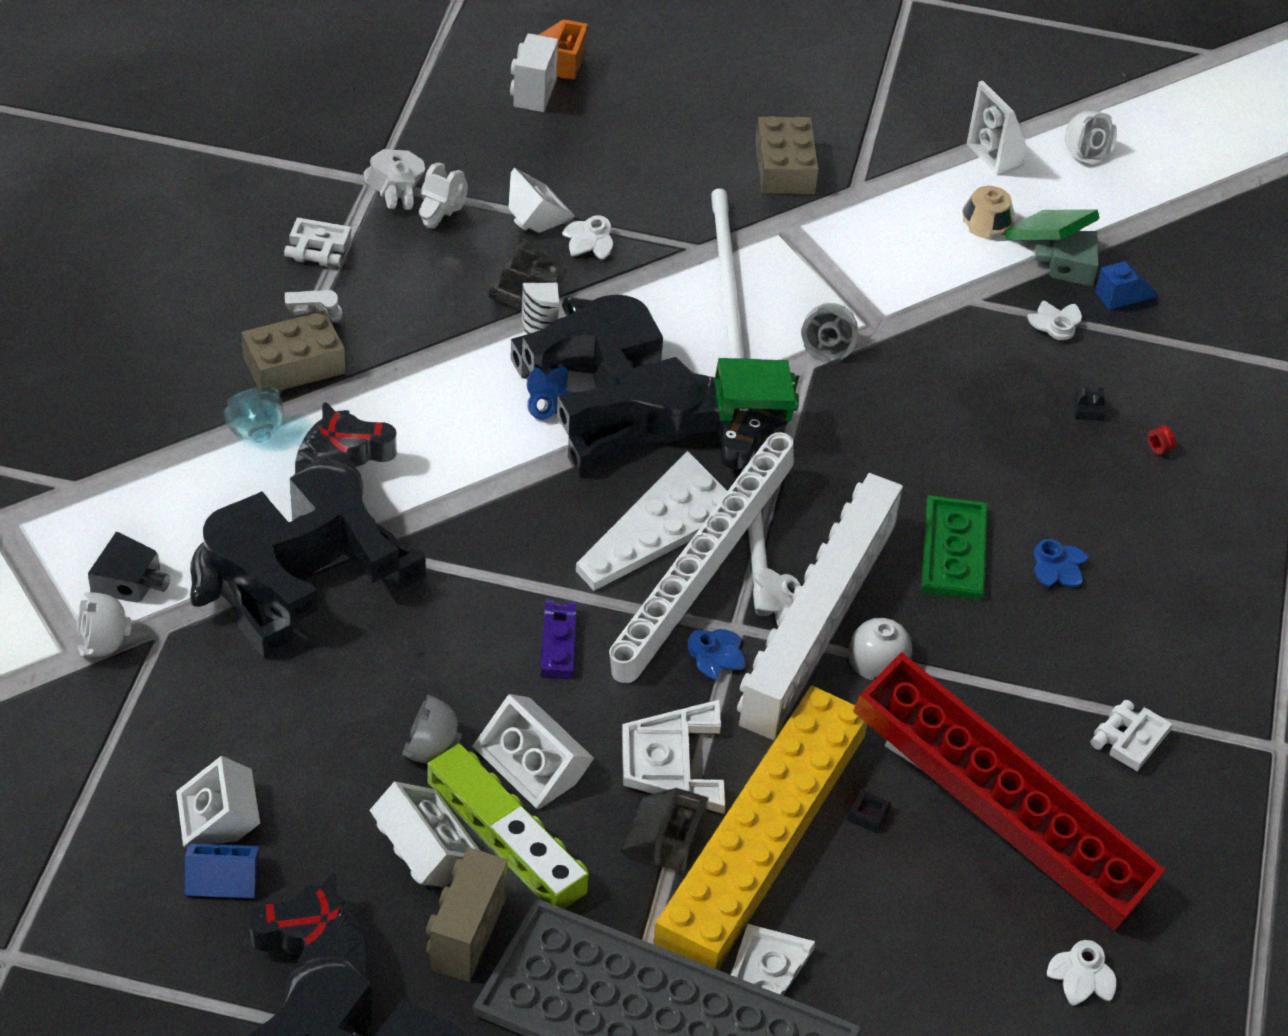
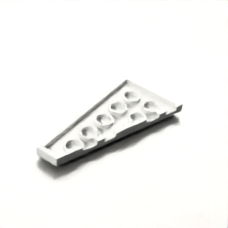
(655, 524)

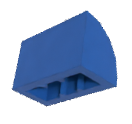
(221, 870)

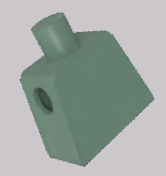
(1072, 257)

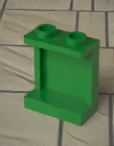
(755, 386)

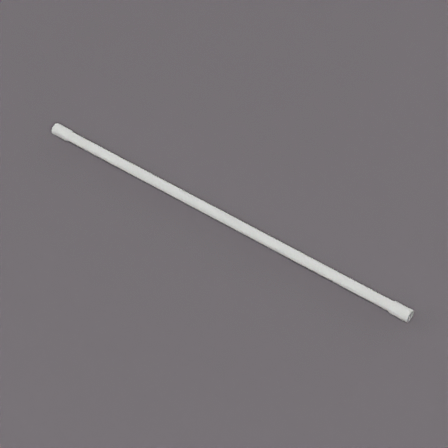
(720, 210)

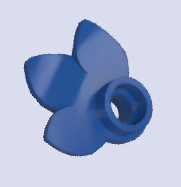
(548, 388)
(1058, 563)
(717, 652)

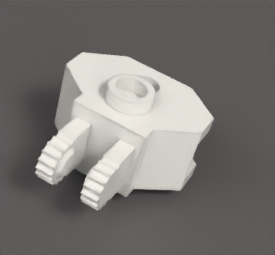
(395, 178)
(441, 194)

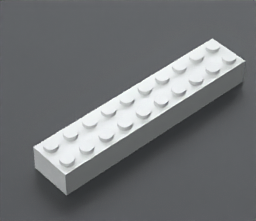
(818, 606)

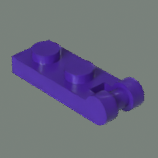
(558, 640)

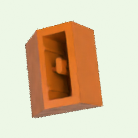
(571, 46)

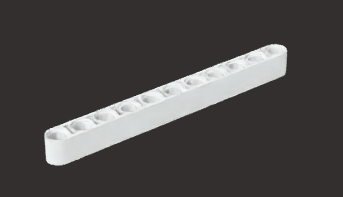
(701, 558)

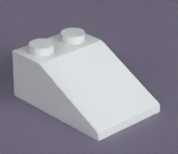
(995, 132)

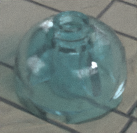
(254, 414)

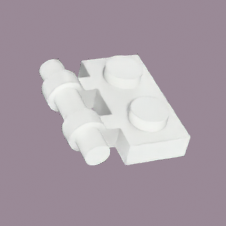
(318, 235)
(1139, 739)

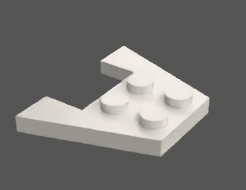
(658, 752)

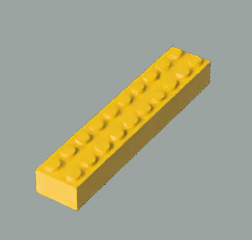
(760, 830)

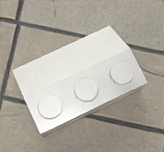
(532, 751)
(422, 831)

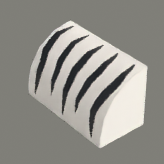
(539, 306)

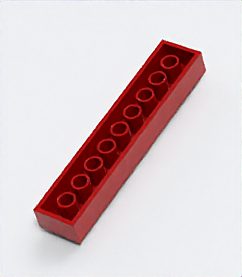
(1008, 791)

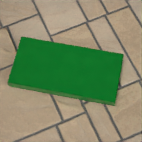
(954, 548)

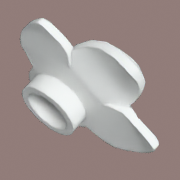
(586, 238)
(1056, 322)
(775, 591)
(1082, 976)

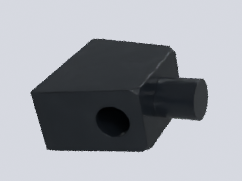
(127, 570)

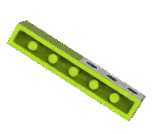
(508, 827)

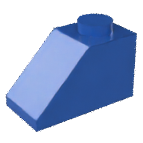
(1122, 286)

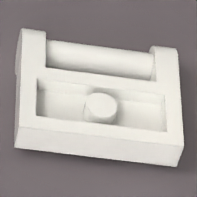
(310, 302)

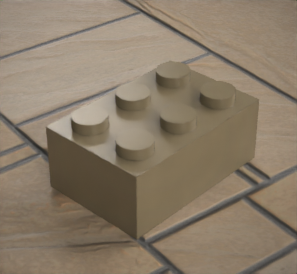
(786, 155)
(293, 352)
(467, 914)

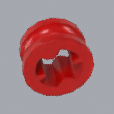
(1161, 439)

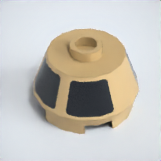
(988, 211)

